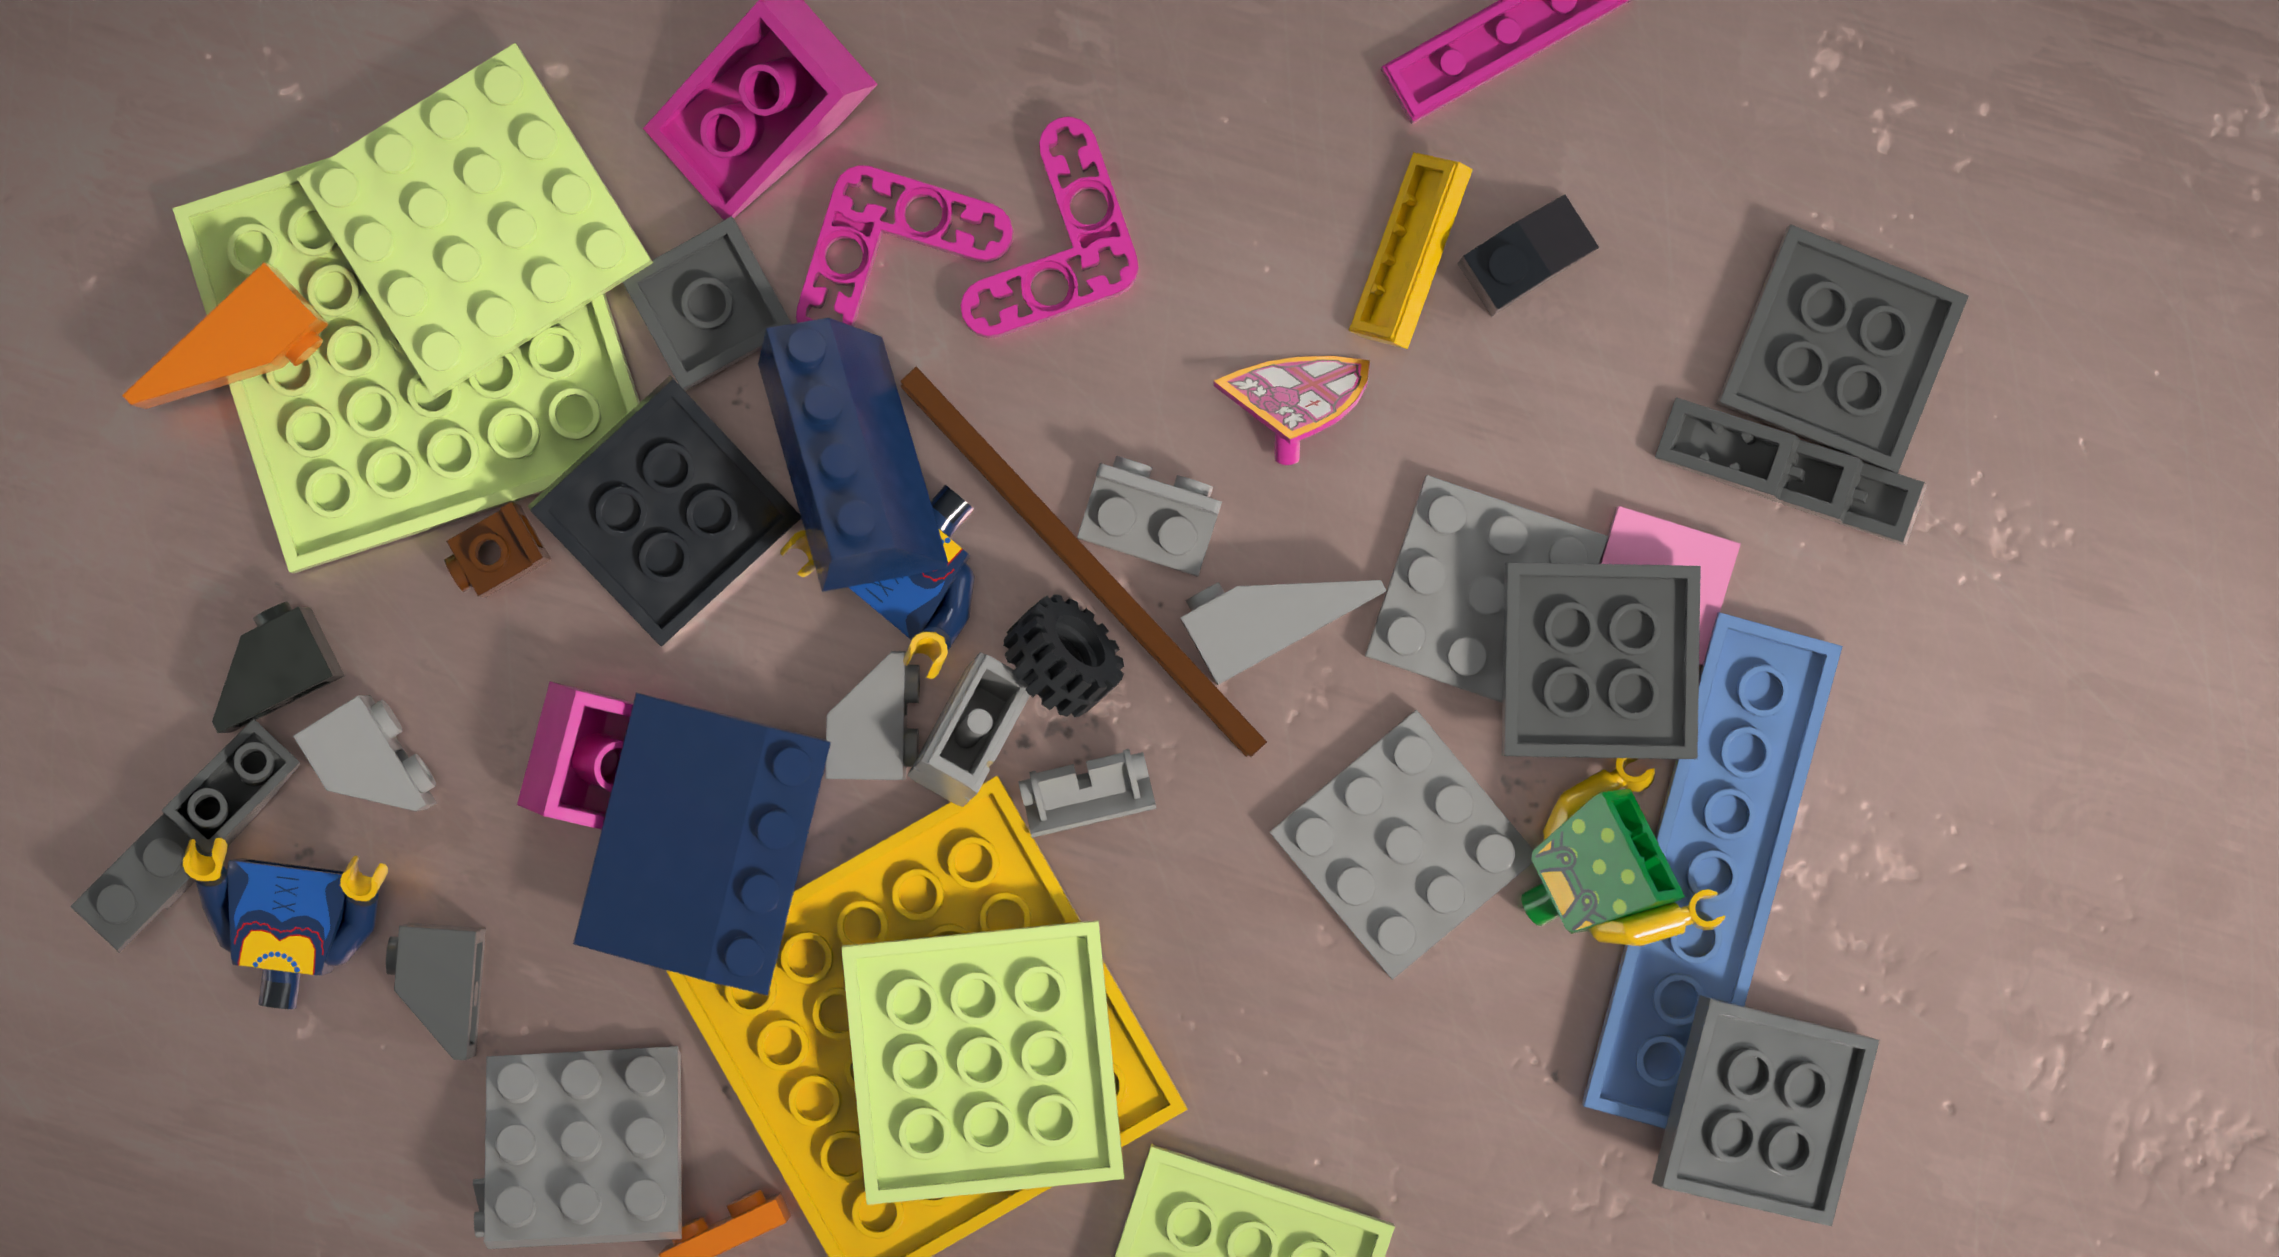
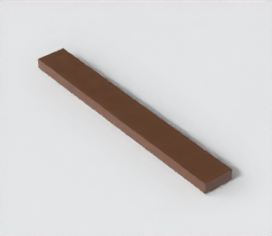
(1082, 563)

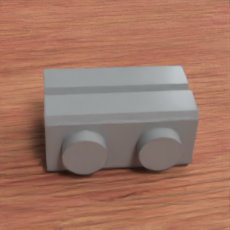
(970, 730)

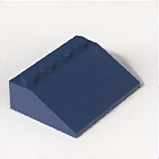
(702, 843)

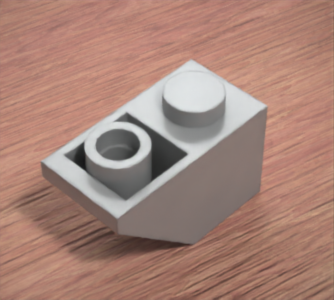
(871, 724)
(361, 757)

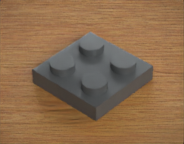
(706, 303)

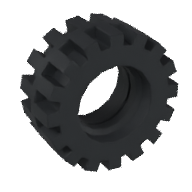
(1063, 656)

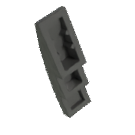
(1791, 471)

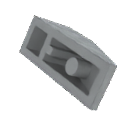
(1259, 620)

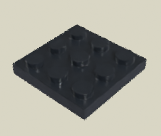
(665, 511)

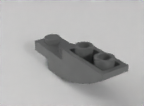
(211, 806)

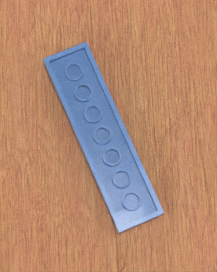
(1721, 832)

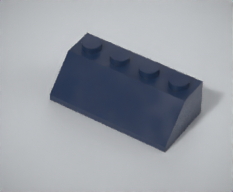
(849, 454)

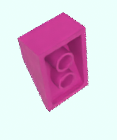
(759, 104)
(575, 755)

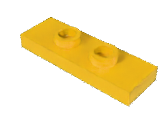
(1410, 250)

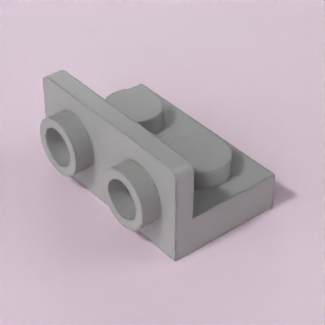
(1150, 517)

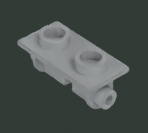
(1110, 790)

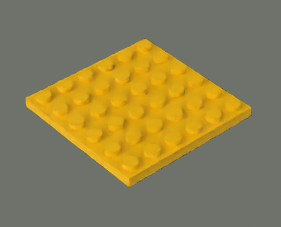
(793, 1047)

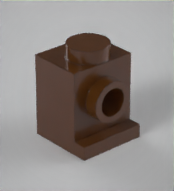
(519, 548)

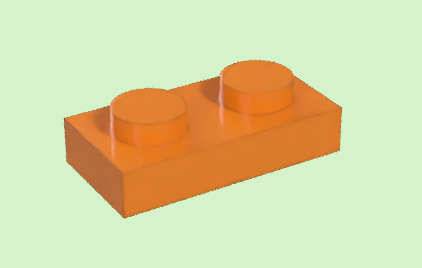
(748, 1219)

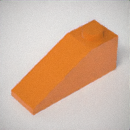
(245, 336)

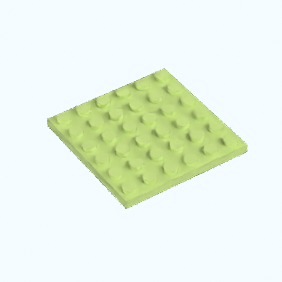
(352, 435)

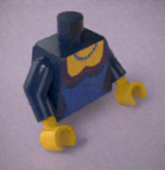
(923, 606)
(284, 915)

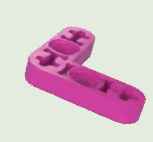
(868, 228)
(1085, 239)

